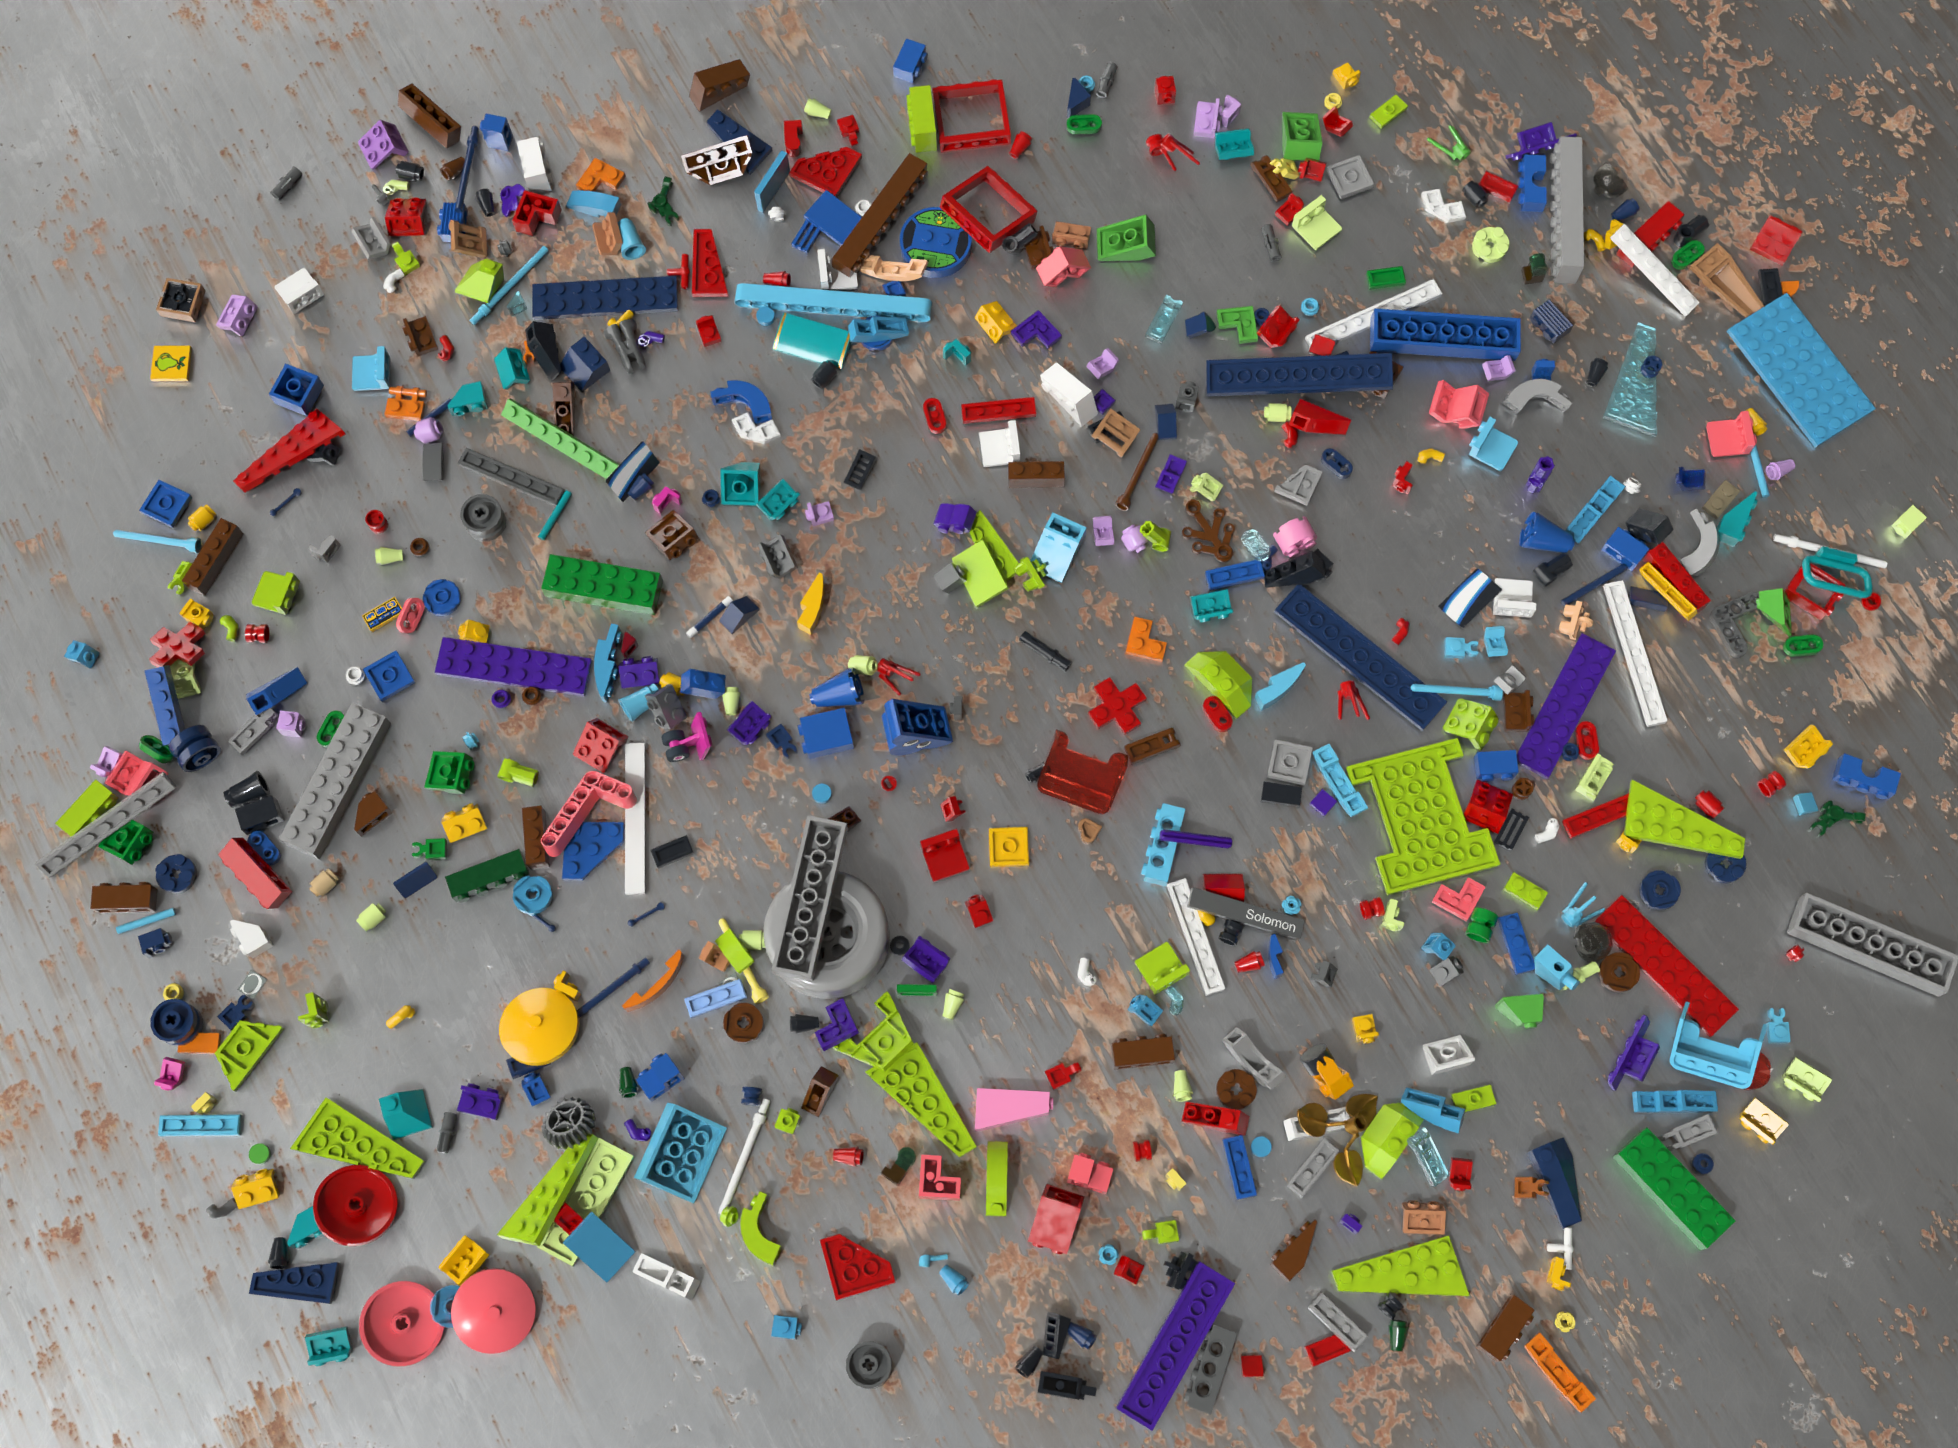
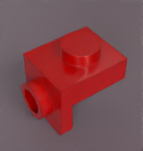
(1335, 123)
(1312, 169)
(1289, 209)
(1400, 483)
(978, 910)
(1460, 1173)
(568, 1218)

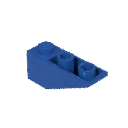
(275, 690)

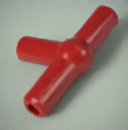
(684, 271)

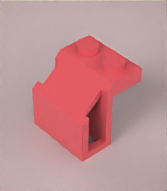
(1459, 405)
(131, 774)

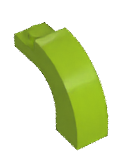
(996, 1178)
(754, 1240)

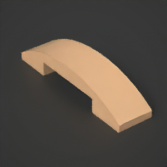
(893, 270)

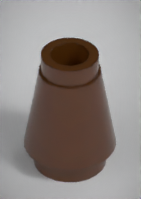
(452, 169)

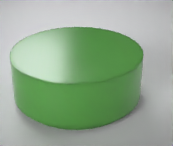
(259, 1154)

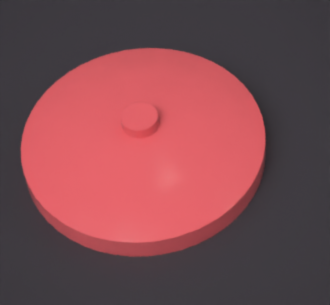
(493, 1311)
(399, 1324)

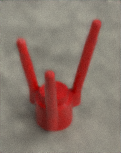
(1169, 143)
(888, 668)
(1350, 691)

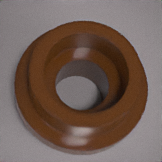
(419, 542)
(527, 692)

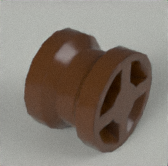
(1525, 786)

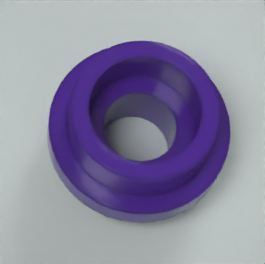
(497, 695)

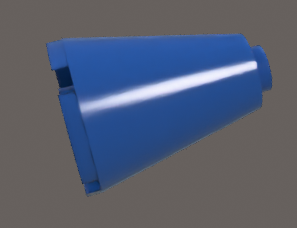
(1545, 535)
(840, 690)

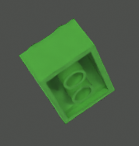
(1301, 136)
(1127, 240)

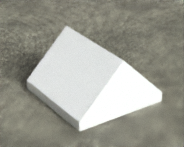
(1447, 1054)

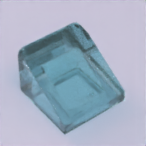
(516, 304)

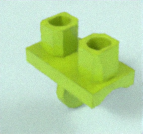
(1034, 581)

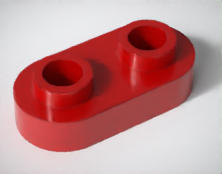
(934, 417)
(1217, 713)
(1587, 741)

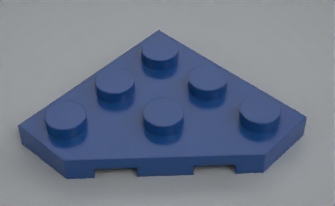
(590, 848)

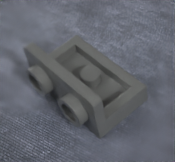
(777, 557)
(666, 707)

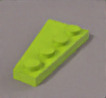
(1004, 558)

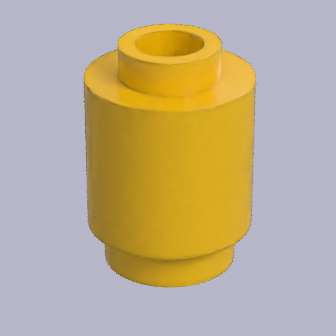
(201, 518)
(672, 679)

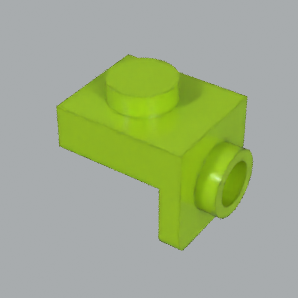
(788, 1120)

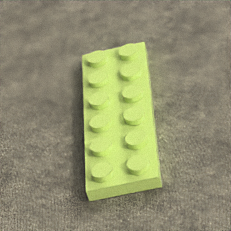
(589, 1193)

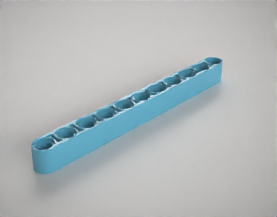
(832, 302)

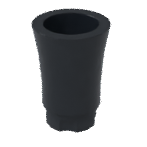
(247, 790)

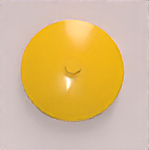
(539, 1026)

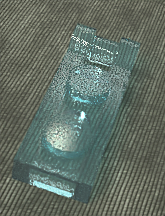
(1163, 319)
(1428, 1157)

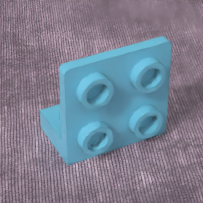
(371, 371)

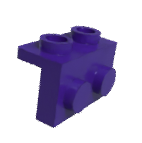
(639, 672)
(749, 723)
(926, 959)

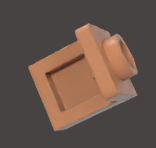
(713, 956)

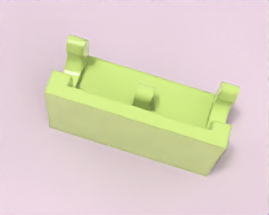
(1594, 777)

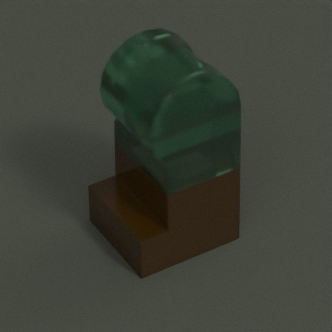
(1535, 270)
(901, 1167)

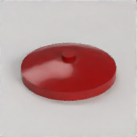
(355, 1205)

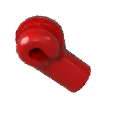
(448, 348)

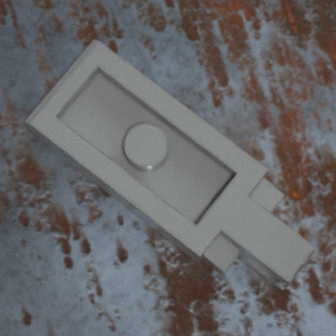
(252, 731)

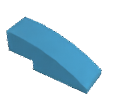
(593, 203)
(877, 329)
(1434, 1109)

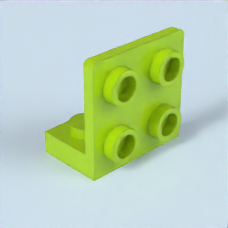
(1161, 968)

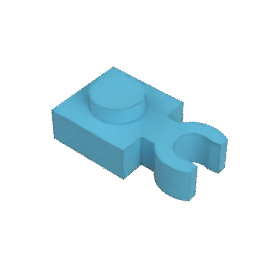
(1457, 648)
(1777, 1029)

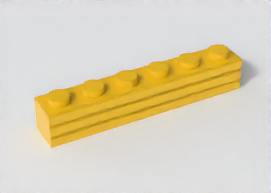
(1670, 593)

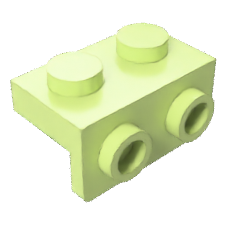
(1806, 1079)

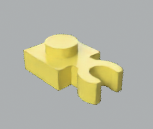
(1285, 167)

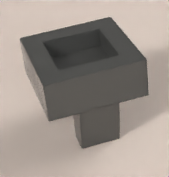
(1326, 973)

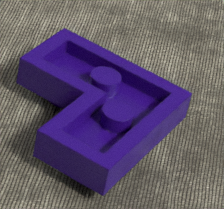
(1036, 326)
(840, 1029)

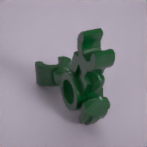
(661, 203)
(1834, 814)

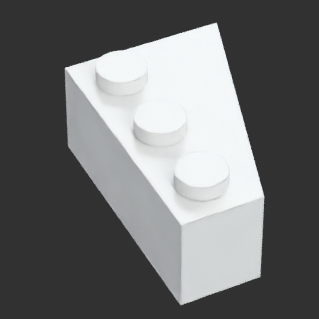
(535, 165)
(1069, 393)

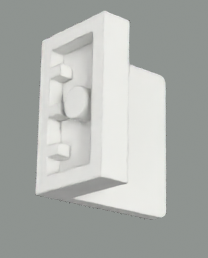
(831, 278)
(299, 290)
(1000, 446)
(1514, 598)

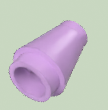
(1778, 469)

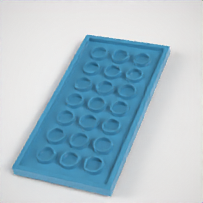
(1800, 370)

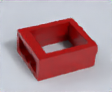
(1807, 604)

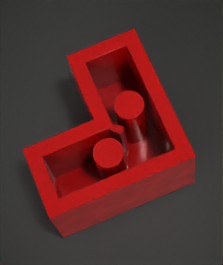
(533, 209)

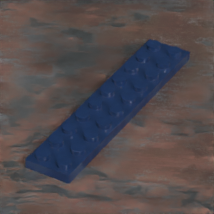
(1299, 374)
(1359, 656)

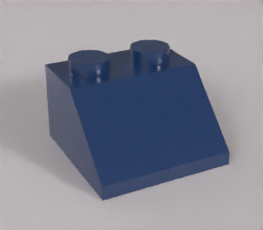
(584, 364)

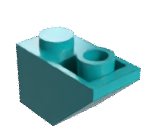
(468, 399)
(304, 1229)

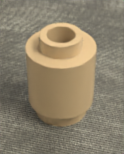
(323, 883)

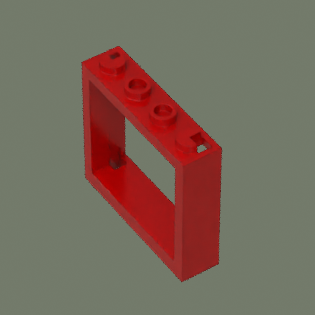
(971, 140)
(971, 224)

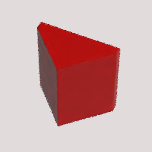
(1225, 885)

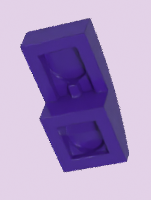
(1171, 474)

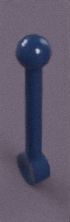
(297, 492)
(660, 906)
(551, 928)

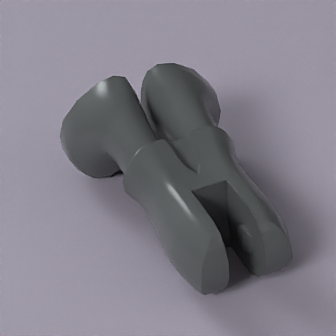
(629, 349)

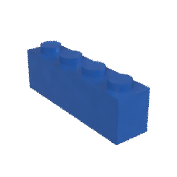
(165, 702)

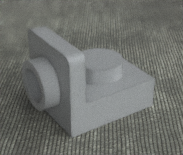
(327, 549)
(1510, 679)

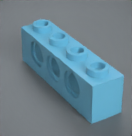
(1155, 874)

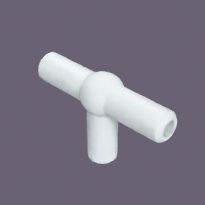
(1567, 1248)

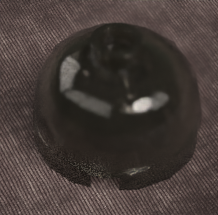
(1608, 182)
(1593, 940)

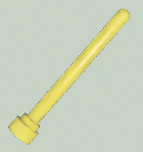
(759, 994)

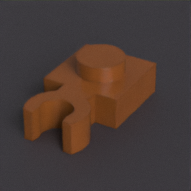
(1529, 1187)

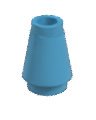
(954, 1280)

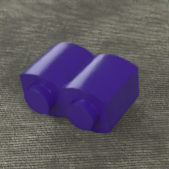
(954, 518)

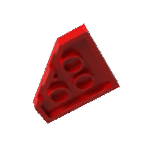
(827, 170)
(854, 1267)

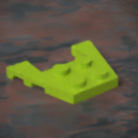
(885, 1042)

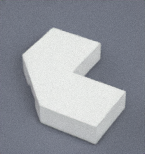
(1447, 212)
(762, 434)

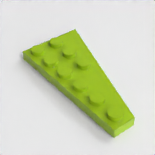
(1665, 822)
(919, 1091)
(347, 1139)
(540, 1208)
(1417, 1270)

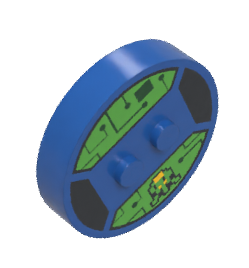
(935, 238)

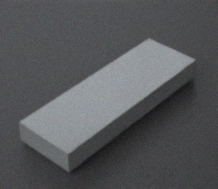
(1313, 1167)
(1338, 1322)

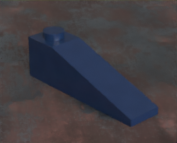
(1556, 1164)

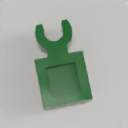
(432, 850)

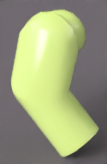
(395, 185)

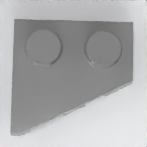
(1300, 485)

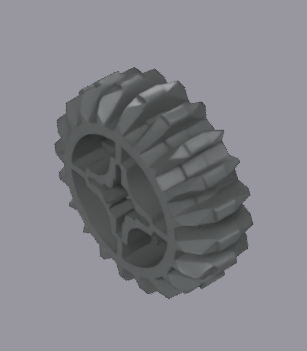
(568, 1123)

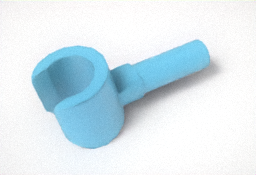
(924, 1261)

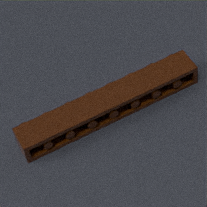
(879, 215)

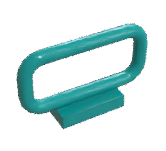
(1838, 560)

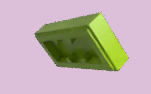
(1388, 111)
(1474, 1098)

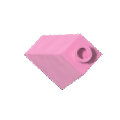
(1007, 1107)

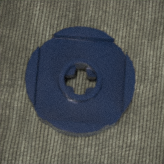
(168, 866)
(1720, 873)
(1663, 880)

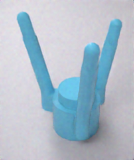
(1573, 916)

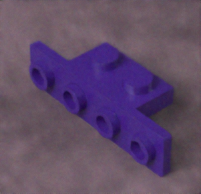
(1534, 139)
(1636, 1057)

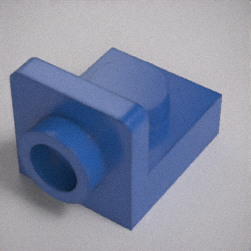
(535, 1088)

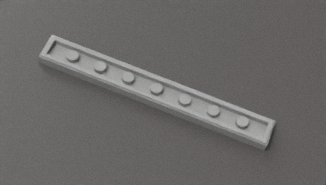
(105, 824)

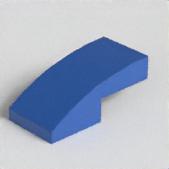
(1274, 951)

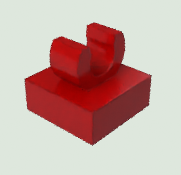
(951, 808)

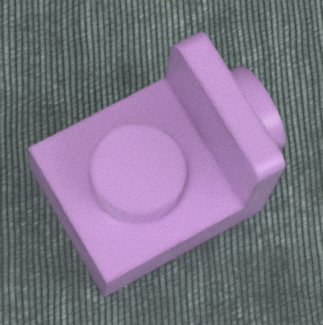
(1231, 110)
(819, 513)

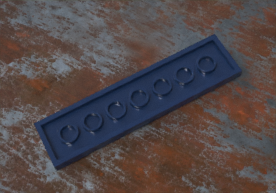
(604, 297)

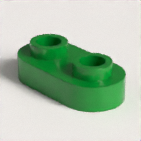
(1083, 123)
(1686, 256)
(1801, 645)
(329, 728)
(155, 749)

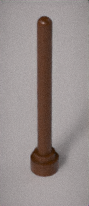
(1124, 501)

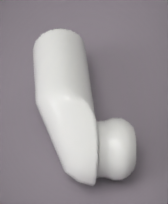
(1550, 831)
(1084, 974)

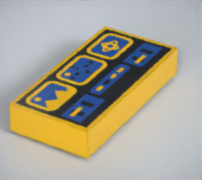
(382, 614)

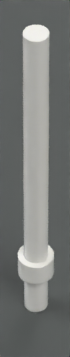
(1794, 542)
(759, 1119)

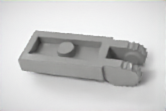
(1690, 1132)

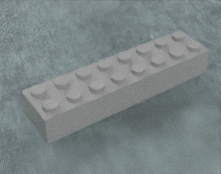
(1567, 210)
(335, 780)
(809, 899)
(1873, 944)

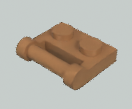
(468, 244)
(1118, 427)

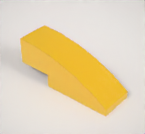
(812, 605)

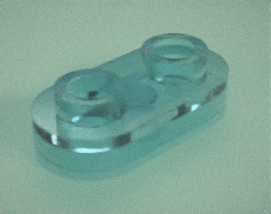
(1257, 546)

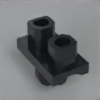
(1178, 1268)

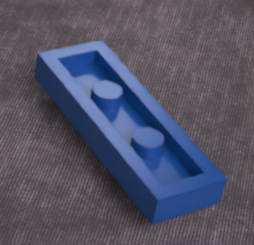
(1234, 574)
(1516, 943)
(1239, 1167)

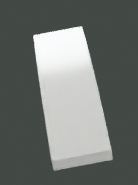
(1295, 1131)
(666, 1276)

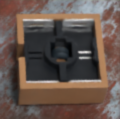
(181, 300)

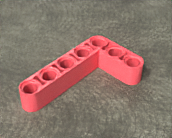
(591, 788)

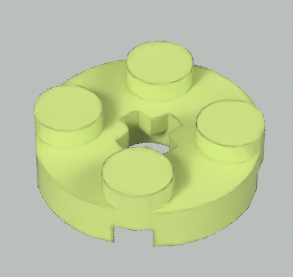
(1493, 235)

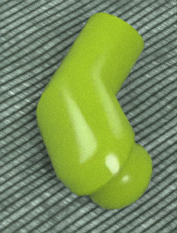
(232, 626)

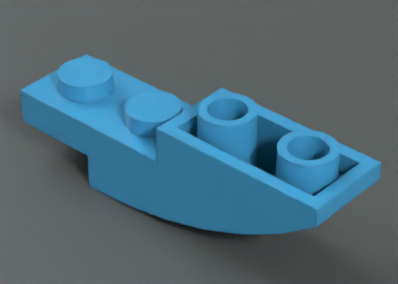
(604, 667)

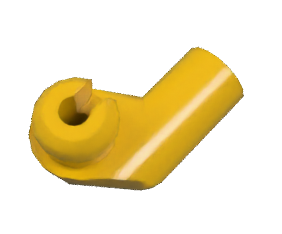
(1596, 237)
(627, 315)
(1430, 453)
(1207, 919)
(405, 1011)

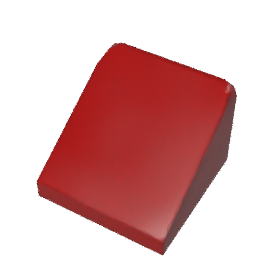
(1322, 346)
(1128, 1269)
(1252, 1366)

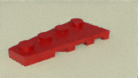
(706, 269)

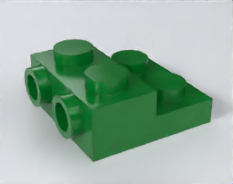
(449, 772)
(127, 841)

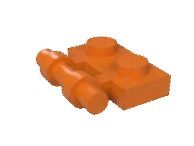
(405, 409)

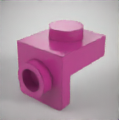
(663, 498)
(171, 1074)

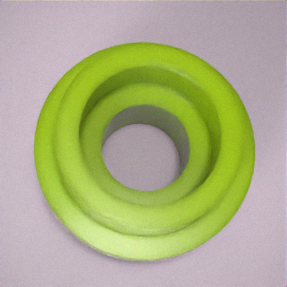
(729, 1216)

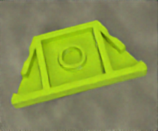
(245, 1049)

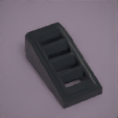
(861, 454)
(1055, 1334)

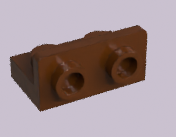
(1039, 248)
(420, 336)
(1518, 711)

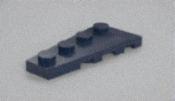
(728, 129)
(306, 1283)

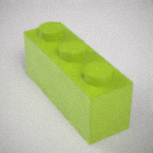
(87, 808)

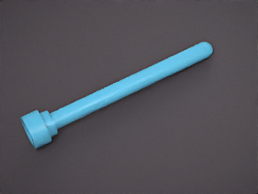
(192, 544)
(1493, 692)

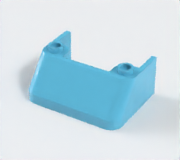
(1714, 1059)

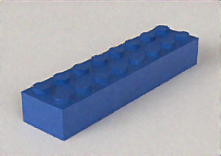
(1444, 334)

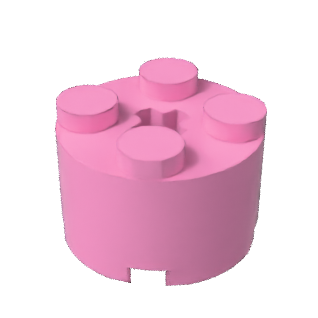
(1295, 537)

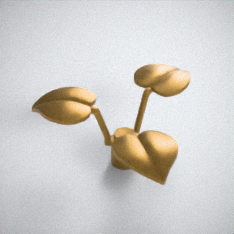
(1362, 1109)

